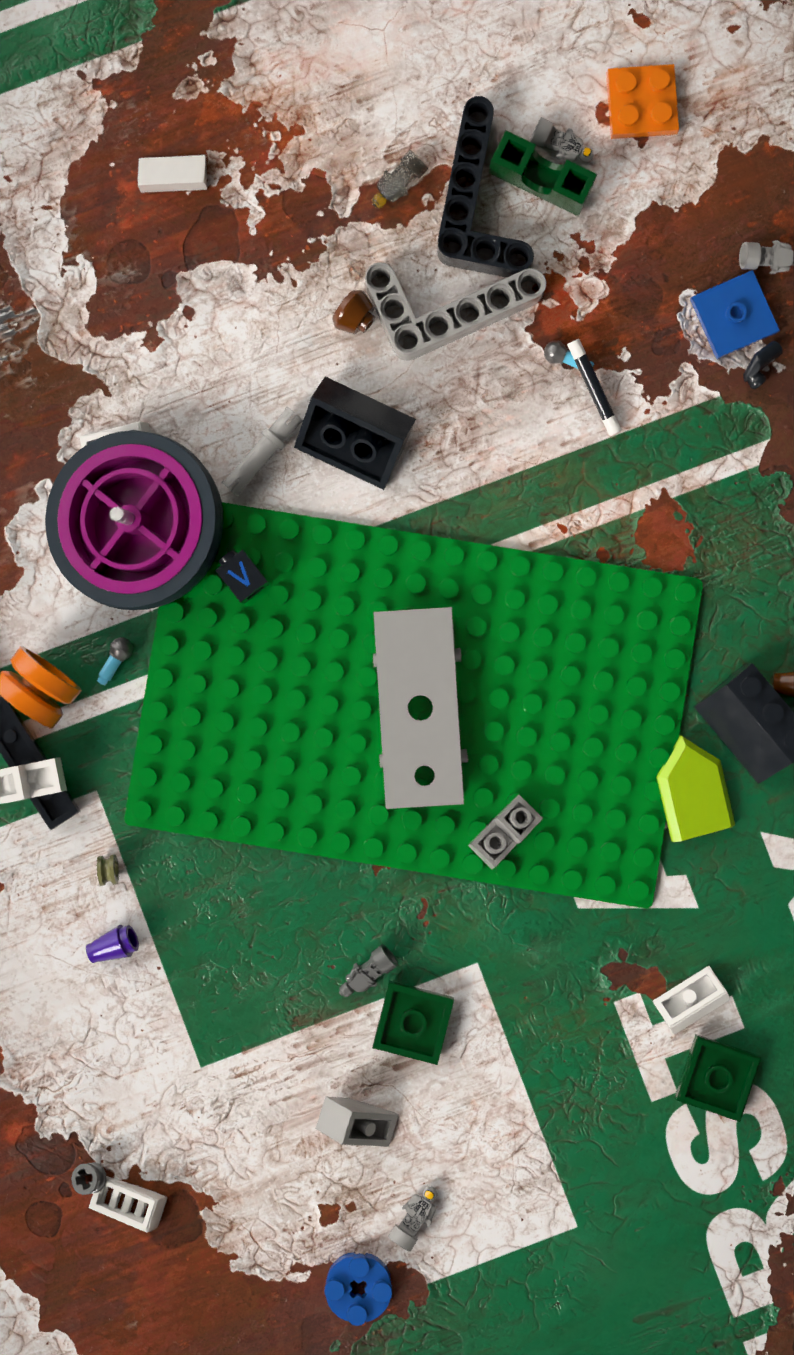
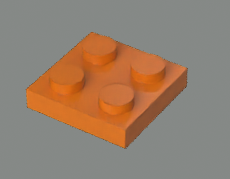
(642, 101)

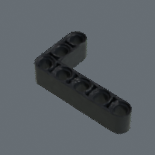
(466, 199)

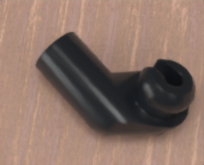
(759, 361)

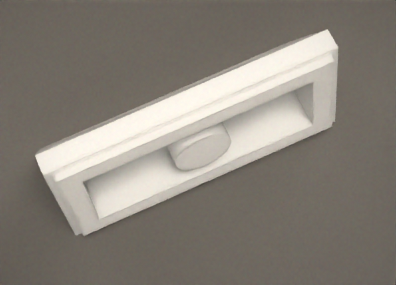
(172, 173)
(691, 1000)

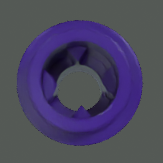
(113, 945)

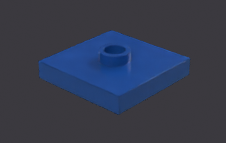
(734, 314)

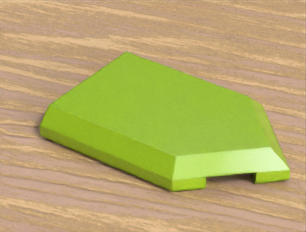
(694, 792)

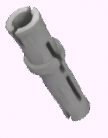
(262, 451)

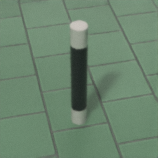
(594, 387)

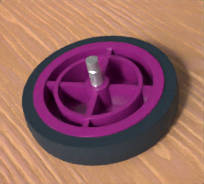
(134, 520)

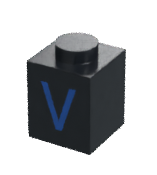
(241, 575)

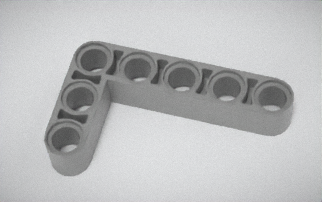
(448, 314)

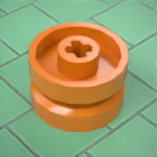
(33, 692)

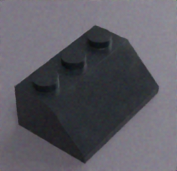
(354, 432)
(751, 722)

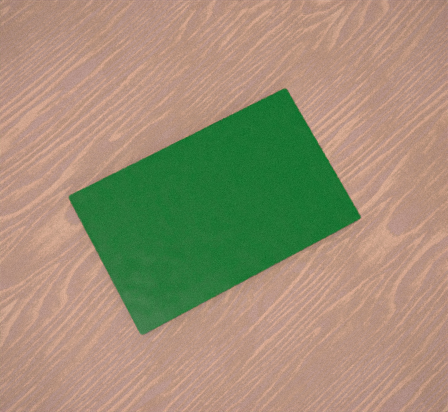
(565, 695)

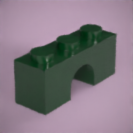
(523, 167)

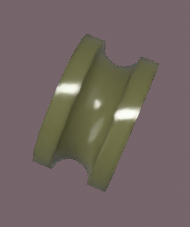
(107, 870)

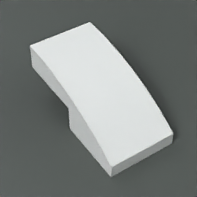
(31, 780)

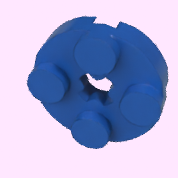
(358, 1307)

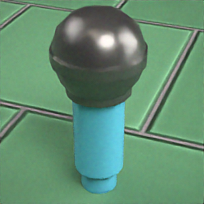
(556, 352)
(119, 651)

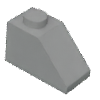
(356, 1122)

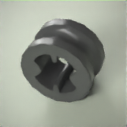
(82, 1170)

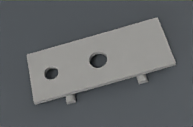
(415, 659)

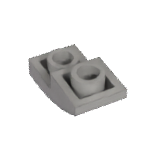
(505, 831)

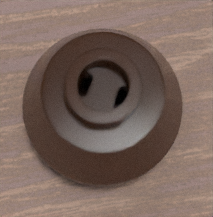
(354, 313)

